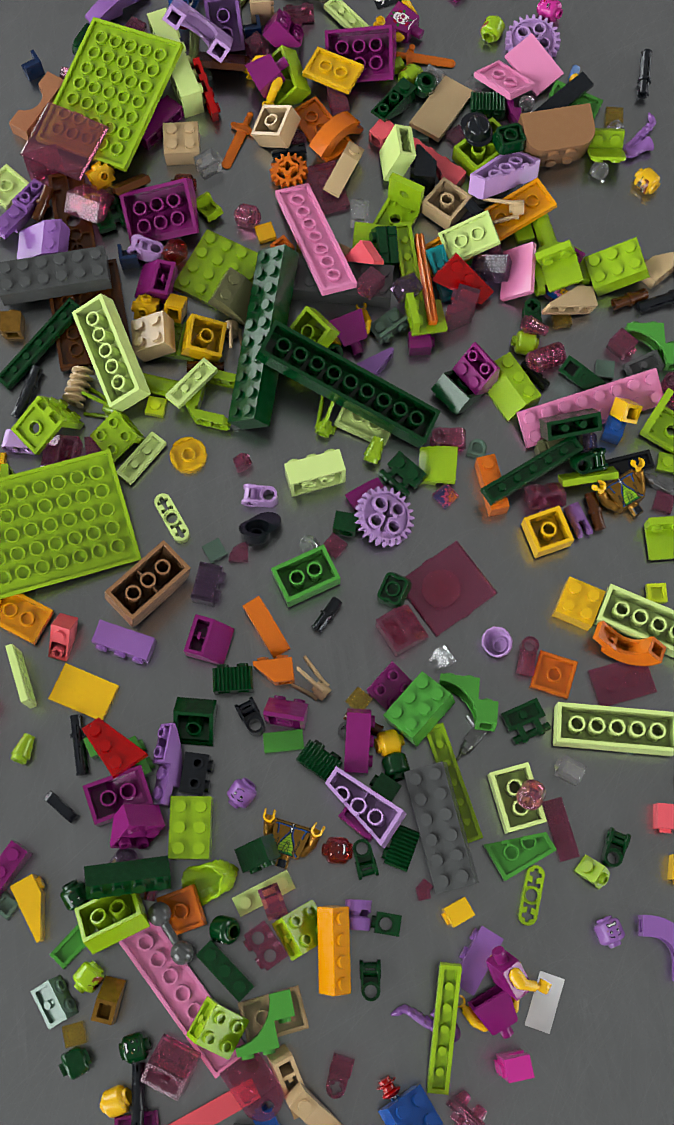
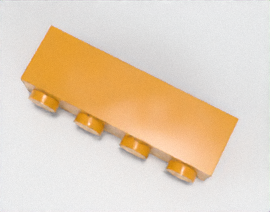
(334, 950)

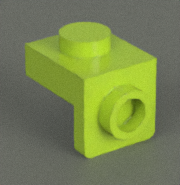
(207, 207)
(593, 871)

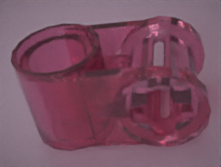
(337, 101)
(449, 437)
(340, 1072)

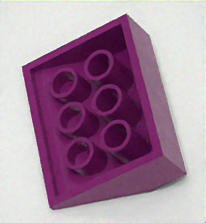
(370, 46)
(161, 210)

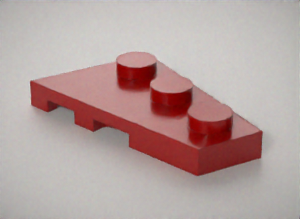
(213, 108)
(458, 272)
(112, 747)

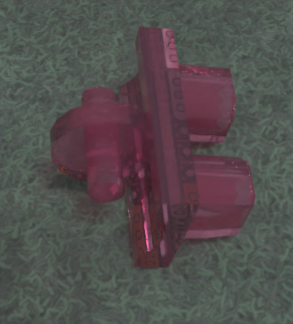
(301, 13)
(462, 1114)

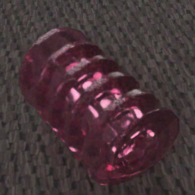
(546, 357)

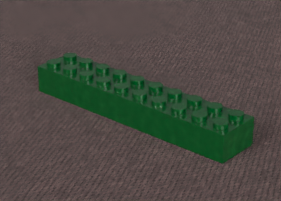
(268, 302)
(347, 384)

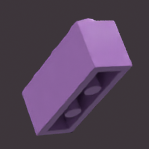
(124, 642)
(475, 956)

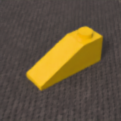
(31, 900)

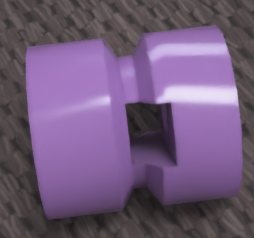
(359, 914)

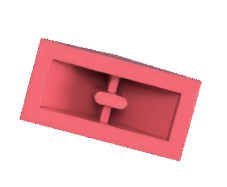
(364, 253)

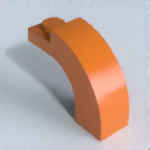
(333, 132)
(627, 650)

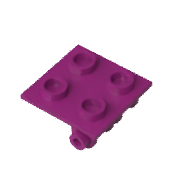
(389, 685)

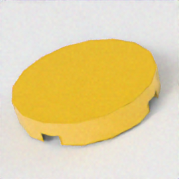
(188, 455)

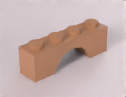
(25, 120)

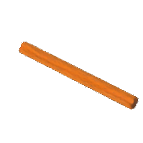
(425, 278)

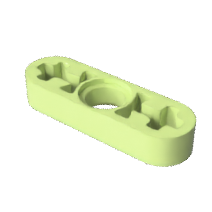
(161, 509)

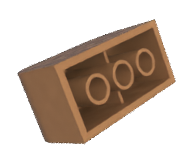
(558, 133)
(148, 584)

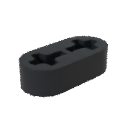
(60, 806)

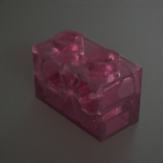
(270, 942)

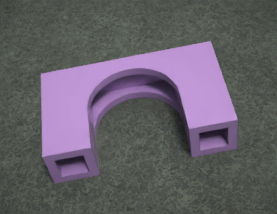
(182, 14)

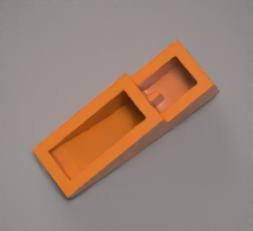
(266, 627)

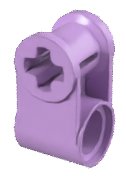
(147, 249)
(13, 444)
(255, 496)

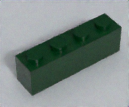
(127, 877)

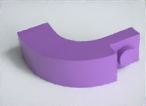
(658, 928)

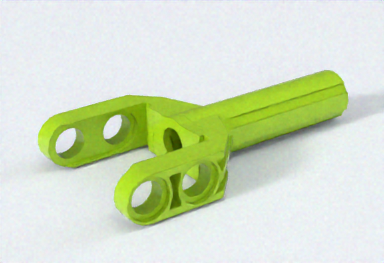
(547, 239)
(161, 385)

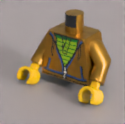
(625, 491)
(291, 838)

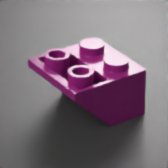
(283, 31)
(157, 279)
(477, 370)
(208, 640)
(136, 826)

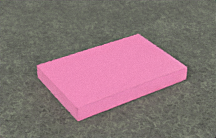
(534, 63)
(504, 80)
(522, 272)

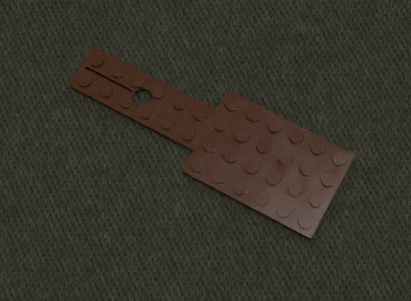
(70, 344)

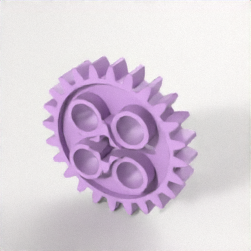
(548, 37)
(399, 522)

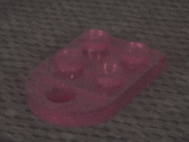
(252, 1085)

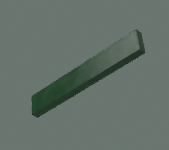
(38, 344)
(531, 470)

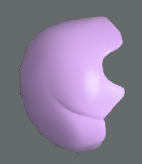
(497, 642)

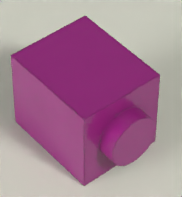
(420, 344)

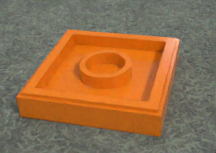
(553, 674)
(185, 909)

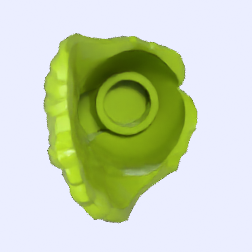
(210, 879)

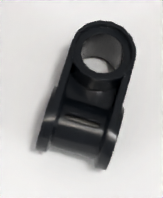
(249, 714)

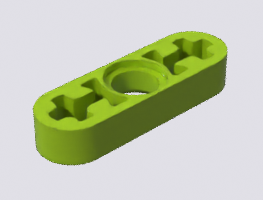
(528, 878)

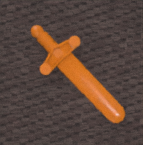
(411, 57)
(242, 130)

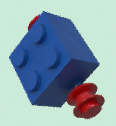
(408, 1108)

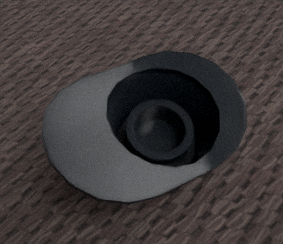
(476, 129)
(258, 528)

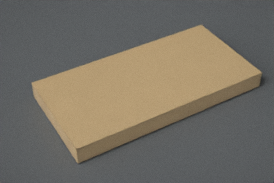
(441, 108)

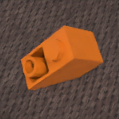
(277, 671)

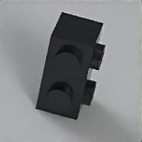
(195, 774)

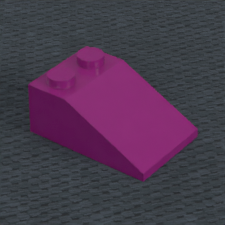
(286, 713)
(110, 793)

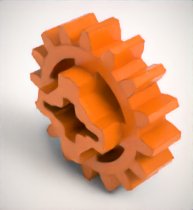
(288, 170)

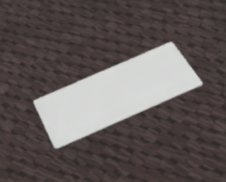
(544, 1006)

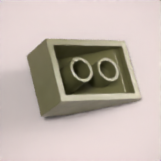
(232, 296)

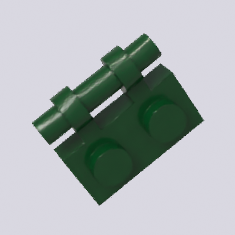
(108, 223)
(407, 470)
(522, 715)

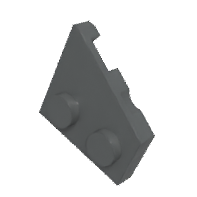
(644, 363)

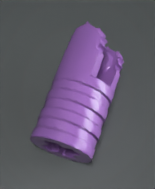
(576, 516)

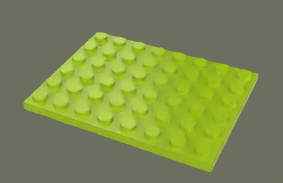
(119, 84)
(63, 523)

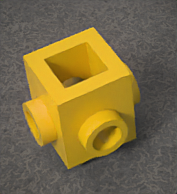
(95, 177)
(145, 306)

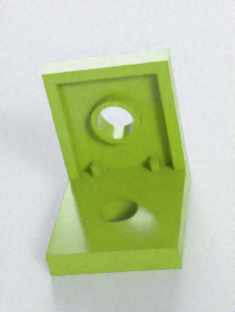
(403, 201)
(51, 416)
(658, 422)

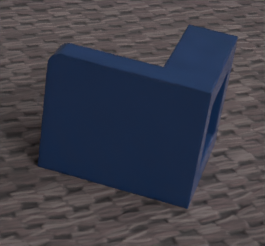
(251, 28)
(33, 68)
(127, 261)

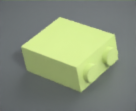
(397, 151)

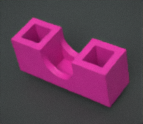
(514, 1065)

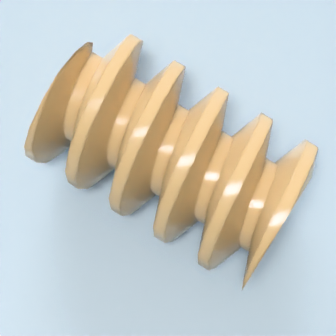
(77, 384)

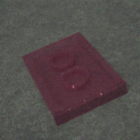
(317, 178)
(621, 683)

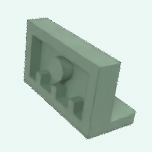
(388, 325)
(54, 1001)

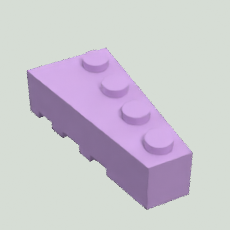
(503, 174)
(372, 810)

